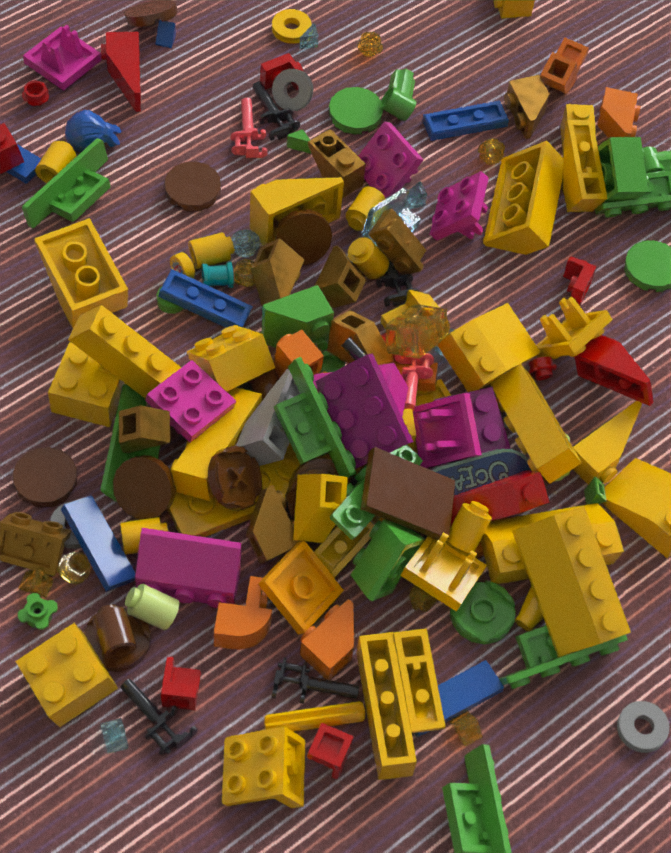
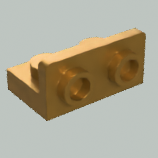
(398, 243)
(32, 542)

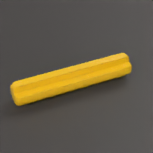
(313, 717)

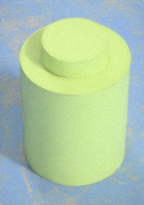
(152, 606)

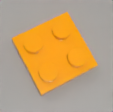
(301, 587)

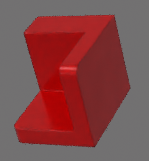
(180, 686)
(331, 748)

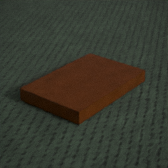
(407, 494)

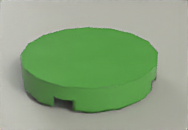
(355, 110)
(649, 265)
(485, 614)

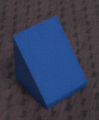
(165, 34)

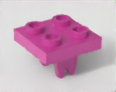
(62, 57)
(389, 160)
(460, 208)
(192, 399)
(446, 431)

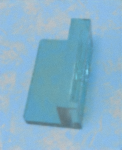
(396, 202)

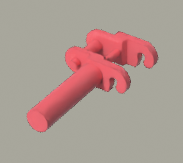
(248, 134)
(418, 370)

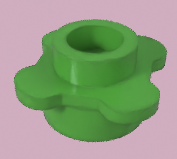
(41, 620)

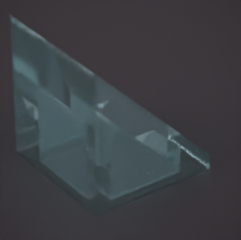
(309, 38)
(416, 197)
(114, 735)

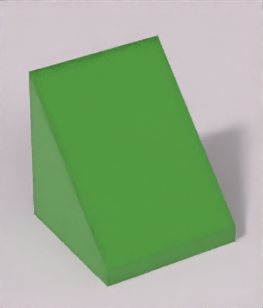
(298, 141)
(595, 492)

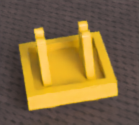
(574, 332)
(444, 571)

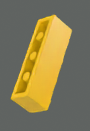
(121, 350)
(535, 424)
(191, 468)
(386, 706)

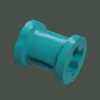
(218, 275)

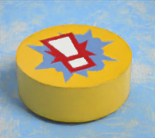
(182, 263)

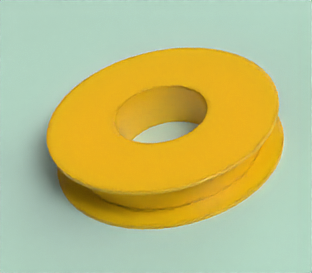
(286, 17)

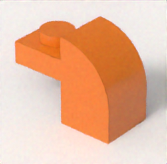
(564, 65)
(240, 625)

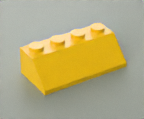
(525, 200)
(504, 558)
(571, 581)

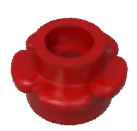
(35, 93)
(542, 368)

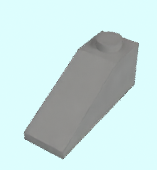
(263, 431)

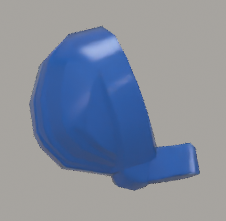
(88, 126)

